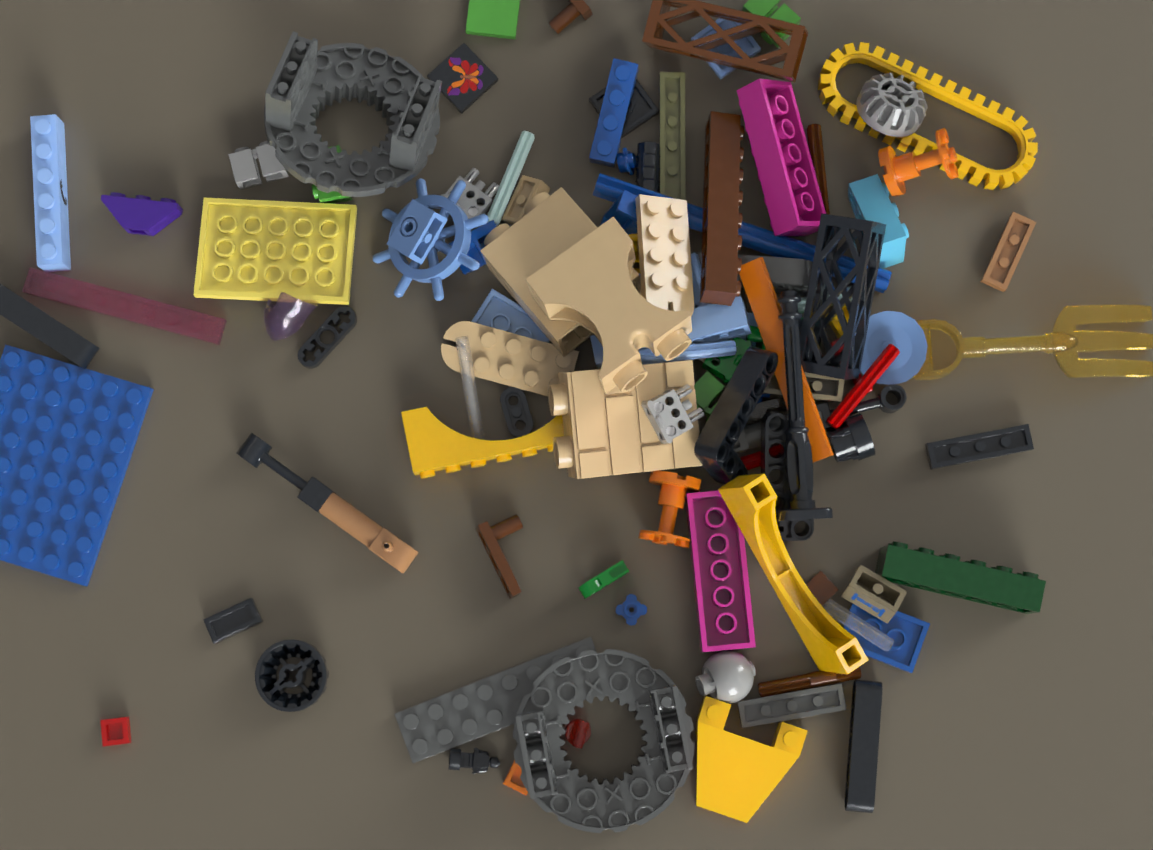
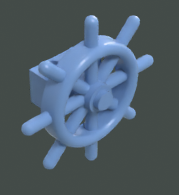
(420, 234)

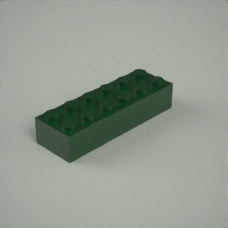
(960, 579)

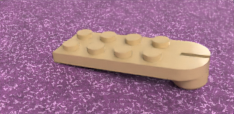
(665, 252)
(508, 357)

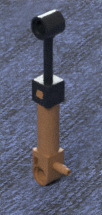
(334, 508)

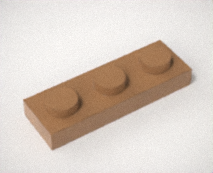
(1008, 252)

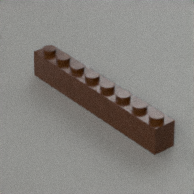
(721, 209)

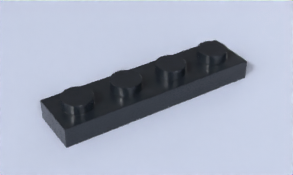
(979, 446)

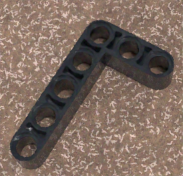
(731, 414)

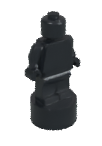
(478, 761)

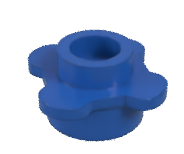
(626, 161)
(631, 617)

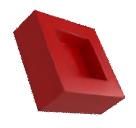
(115, 731)

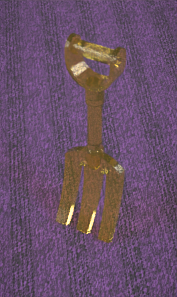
(1063, 342)

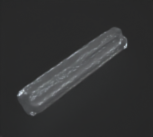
(858, 625)

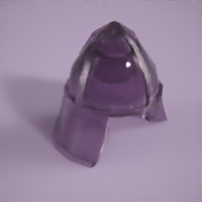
(286, 316)

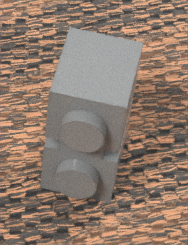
(246, 169)

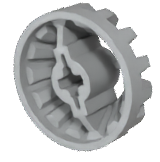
(891, 111)

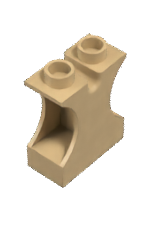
(595, 290)

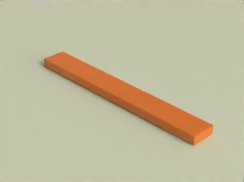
(766, 311)

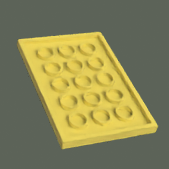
(275, 248)

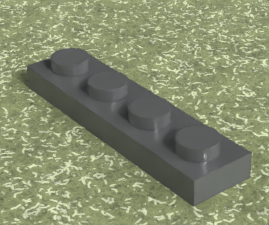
(791, 705)

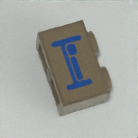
(874, 594)

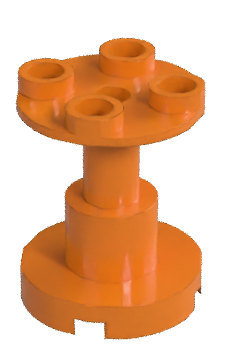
(909, 166)
(671, 499)

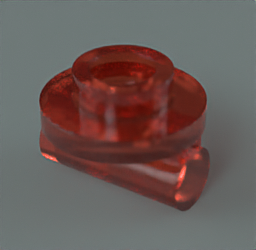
(578, 732)

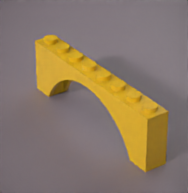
(438, 447)
(753, 508)

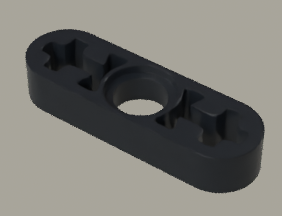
(310, 347)

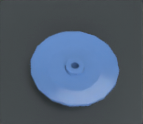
(903, 333)

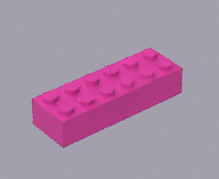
(782, 157)
(719, 574)

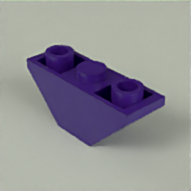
(142, 214)

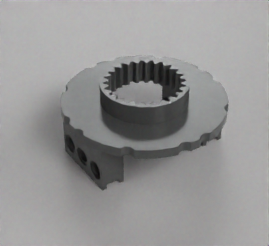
(313, 78)
(625, 801)

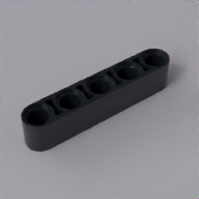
(46, 328)
(863, 746)

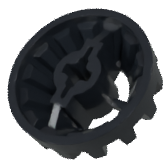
(273, 690)

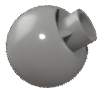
(726, 677)

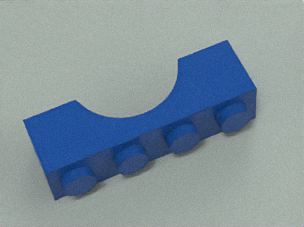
(613, 113)

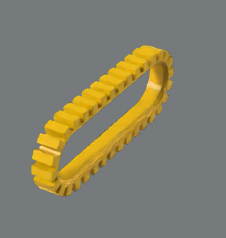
(1004, 177)

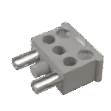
(470, 206)
(661, 418)

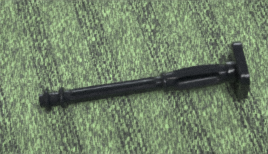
(798, 447)

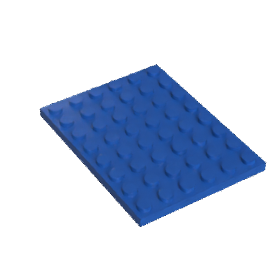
(62, 460)

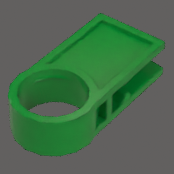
(603, 579)

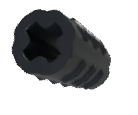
(648, 165)

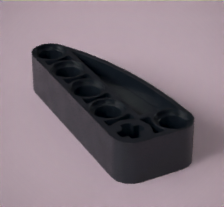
(780, 486)

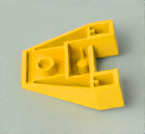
(735, 771)

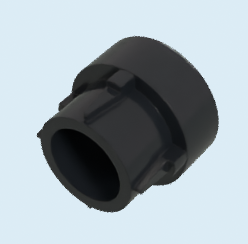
(851, 440)

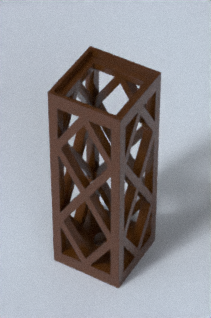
(761, 64)

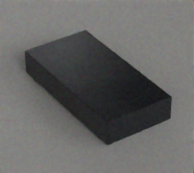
(233, 620)

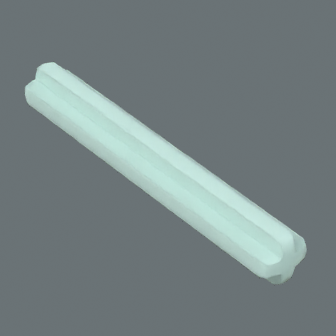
(510, 177)

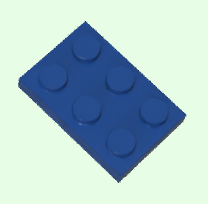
(907, 635)

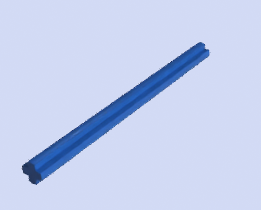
(752, 236)

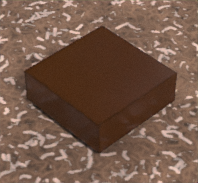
(821, 587)

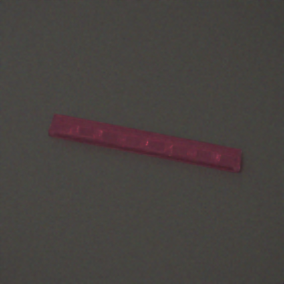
(124, 306)

